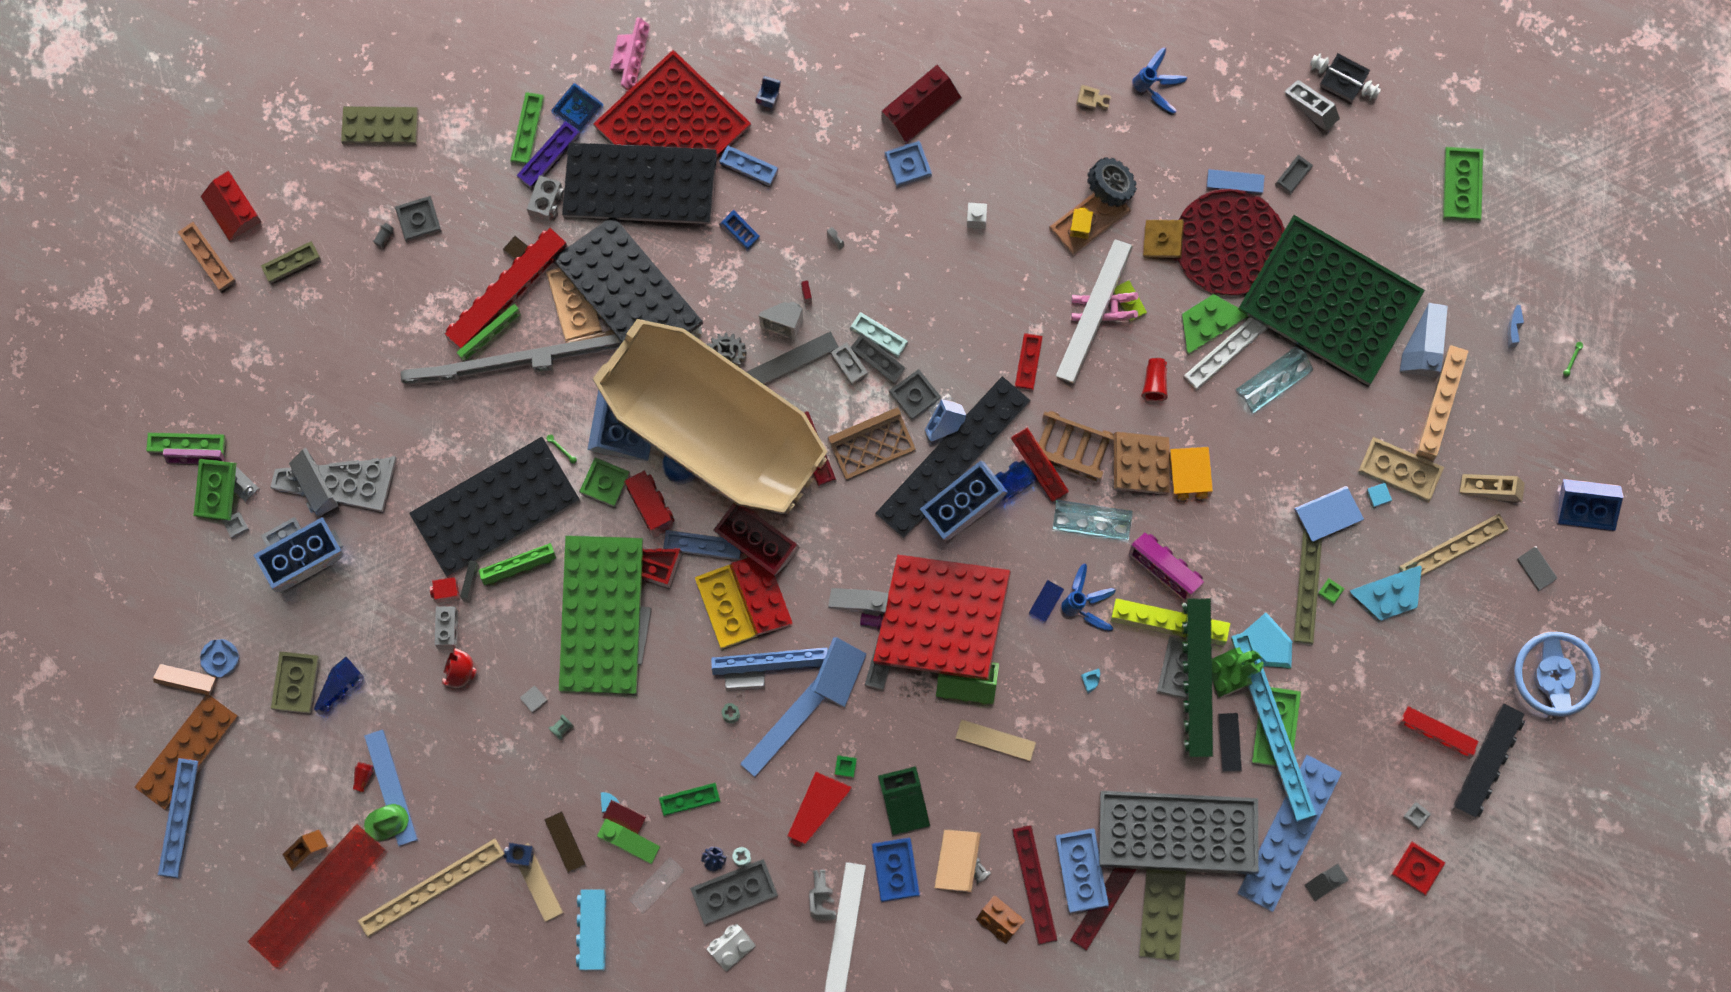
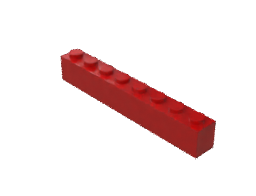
(507, 288)

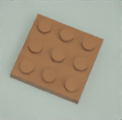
(1141, 463)

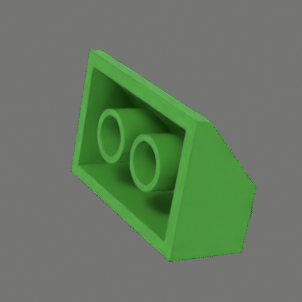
(968, 688)

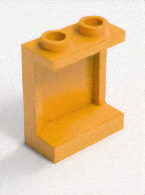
(1191, 473)

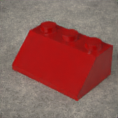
(229, 206)

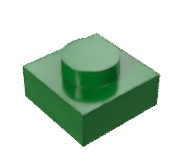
(845, 766)

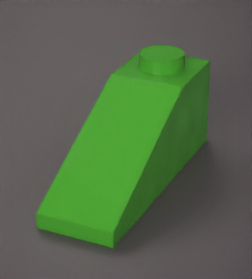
(628, 841)

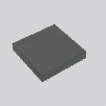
(418, 218)
(915, 395)

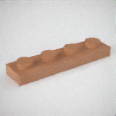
(206, 256)

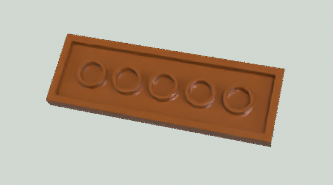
(193, 742)

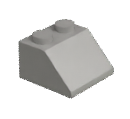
(782, 319)

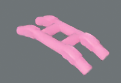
(1114, 314)

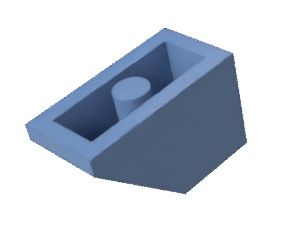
(945, 420)

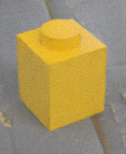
(1081, 223)

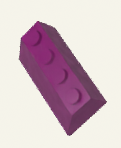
(1165, 566)

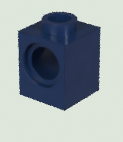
(525, 861)

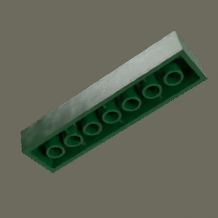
(1198, 676)

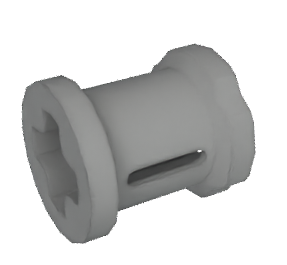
(980, 872)

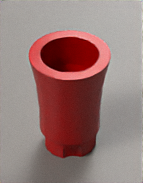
(1156, 380)

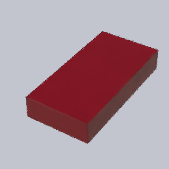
(624, 816)

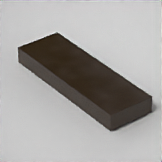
(565, 842)

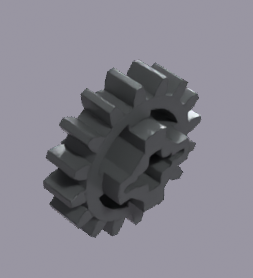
(727, 347)

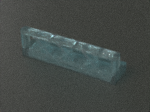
(1286, 364)
(1095, 514)

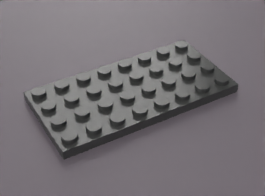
(1178, 832)

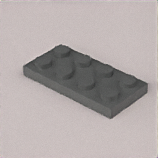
(734, 892)

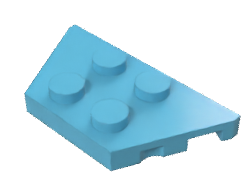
(1391, 594)

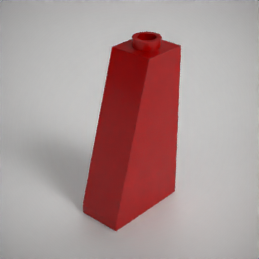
(817, 807)

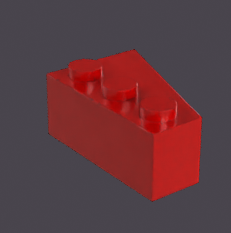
(660, 565)

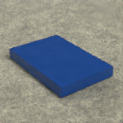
(895, 870)

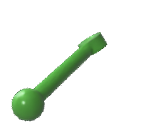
(1579, 345)
(550, 438)

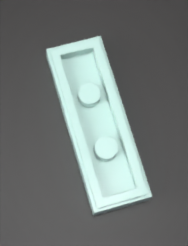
(879, 334)

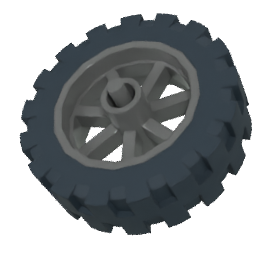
(1116, 178)

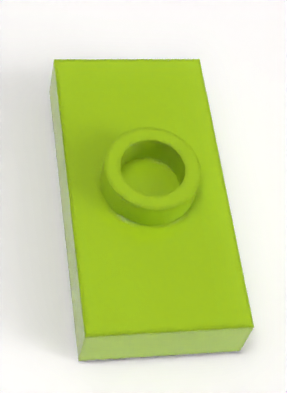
(1137, 305)

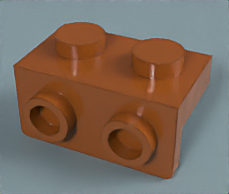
(1000, 919)

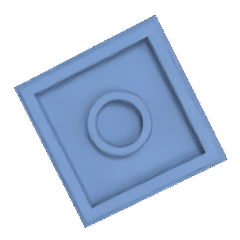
(908, 164)

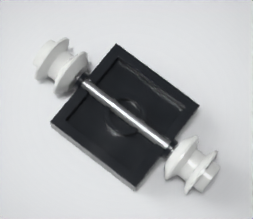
(1345, 77)

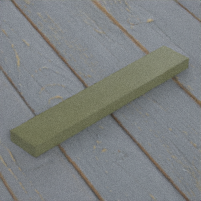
(1307, 590)

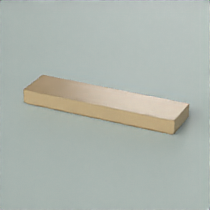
(995, 740)
(539, 888)

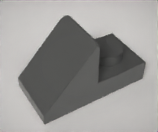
(1326, 882)

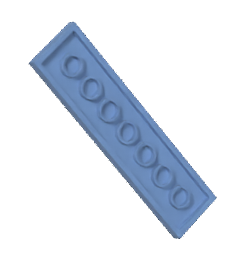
(1288, 838)

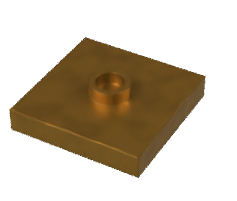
(1163, 238)

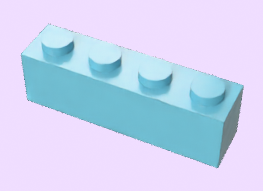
(592, 930)

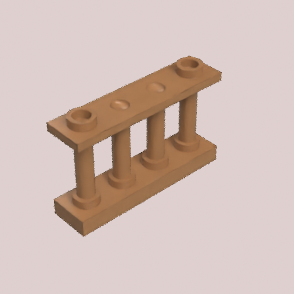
(1075, 465)

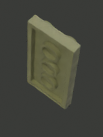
(379, 125)

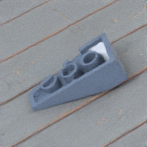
(1426, 346)

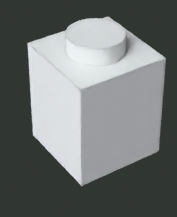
(976, 215)

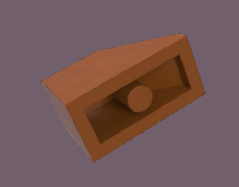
(305, 849)

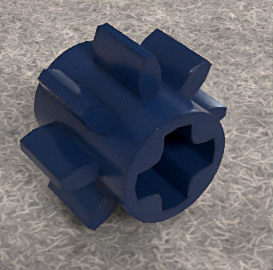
(713, 859)

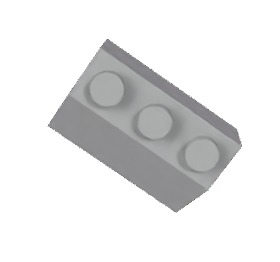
(312, 483)

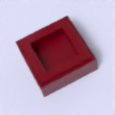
(806, 292)

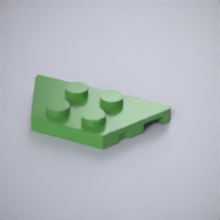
(1208, 321)

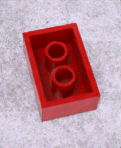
(650, 503)

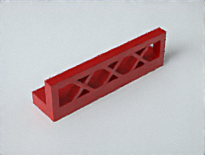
(1439, 732)

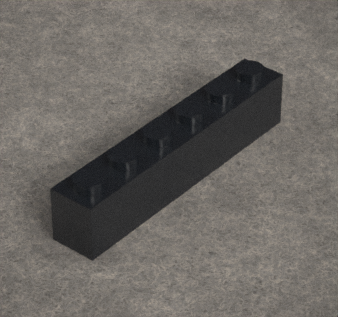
(1488, 761)

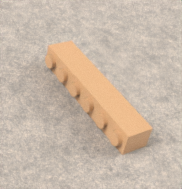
(1441, 403)

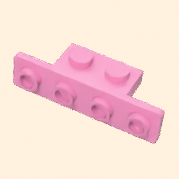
(629, 53)

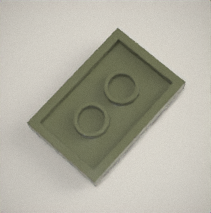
(295, 682)

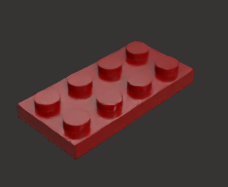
(760, 596)

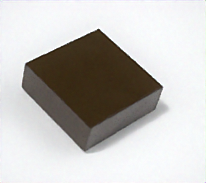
(515, 248)

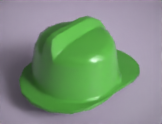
(386, 822)

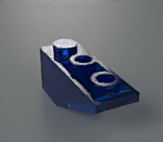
(339, 681)

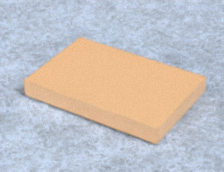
(957, 860)

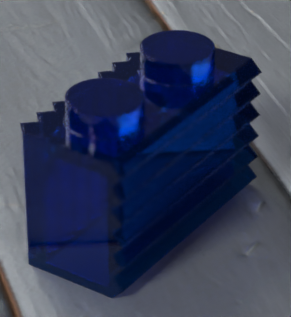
(1016, 479)

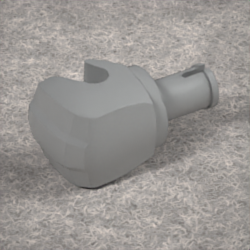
(819, 896)

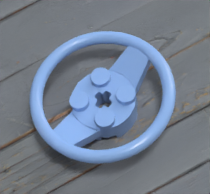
(1553, 661)

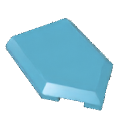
(1271, 642)

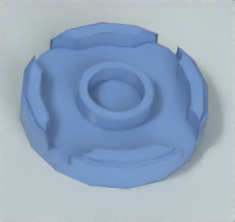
(219, 658)

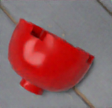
(458, 669)

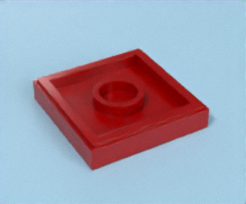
(1418, 868)

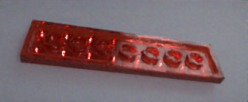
(316, 896)

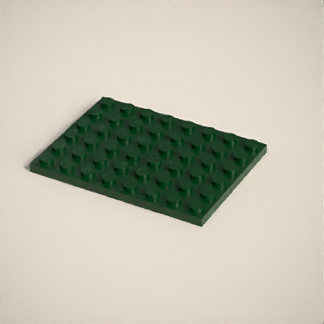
(1331, 300)

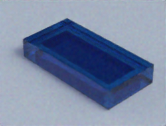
(1046, 601)

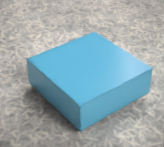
(1379, 495)

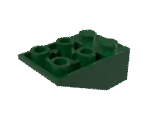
(904, 800)

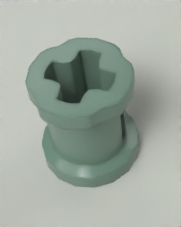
(730, 706)
(554, 729)

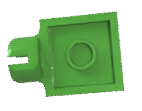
(1234, 670)

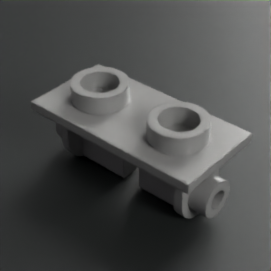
(244, 486)

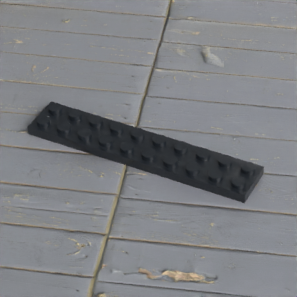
(953, 456)

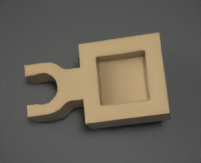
(1089, 97)

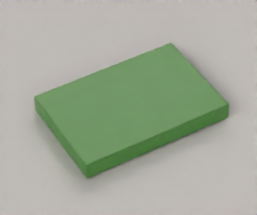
(214, 489)

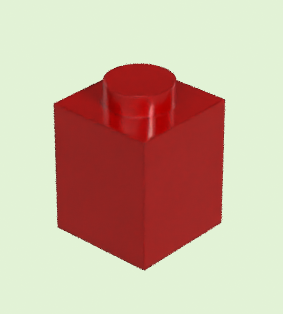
(445, 590)

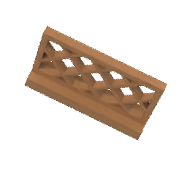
(863, 428)

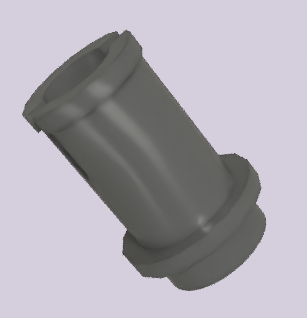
(383, 235)

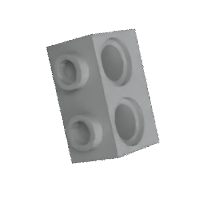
(540, 198)
(446, 627)

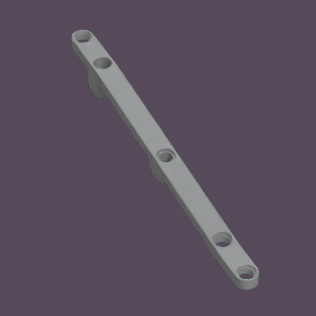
(540, 359)

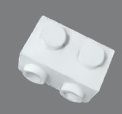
(730, 946)

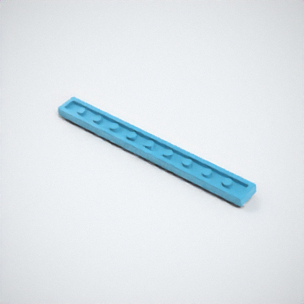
(1276, 736)

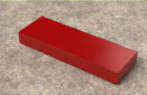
(1028, 362)

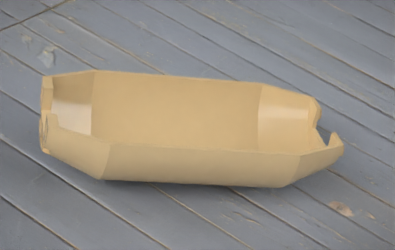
(711, 417)

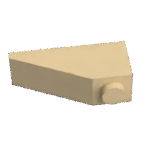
(1493, 487)

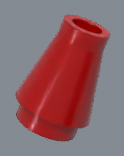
(362, 775)

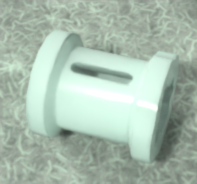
(742, 863)

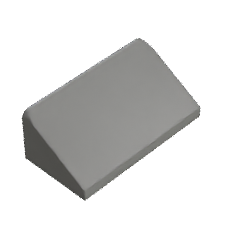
(1537, 568)
(744, 681)

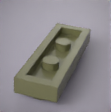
(290, 262)

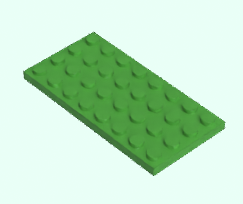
(601, 614)

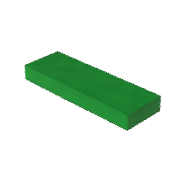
(689, 799)

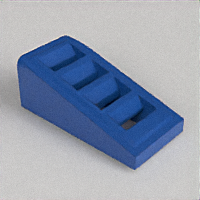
(738, 220)

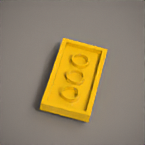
(725, 607)

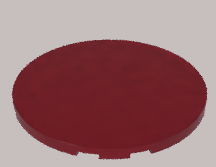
(1227, 240)

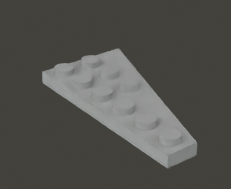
(350, 482)

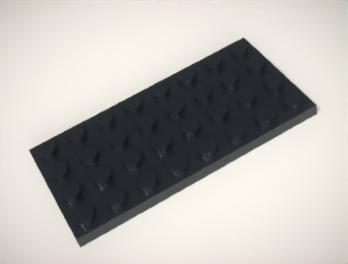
(639, 183)
(623, 281)
(494, 507)

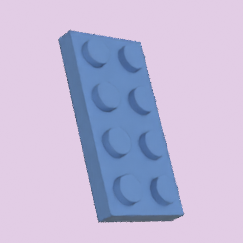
(1081, 871)

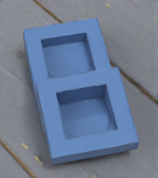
(1515, 323)

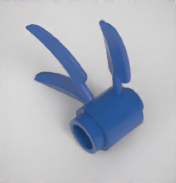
(1147, 76)
(1076, 600)

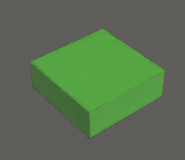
(1330, 591)

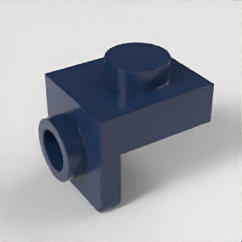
(768, 92)

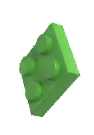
(604, 482)

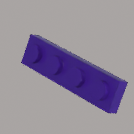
(548, 154)

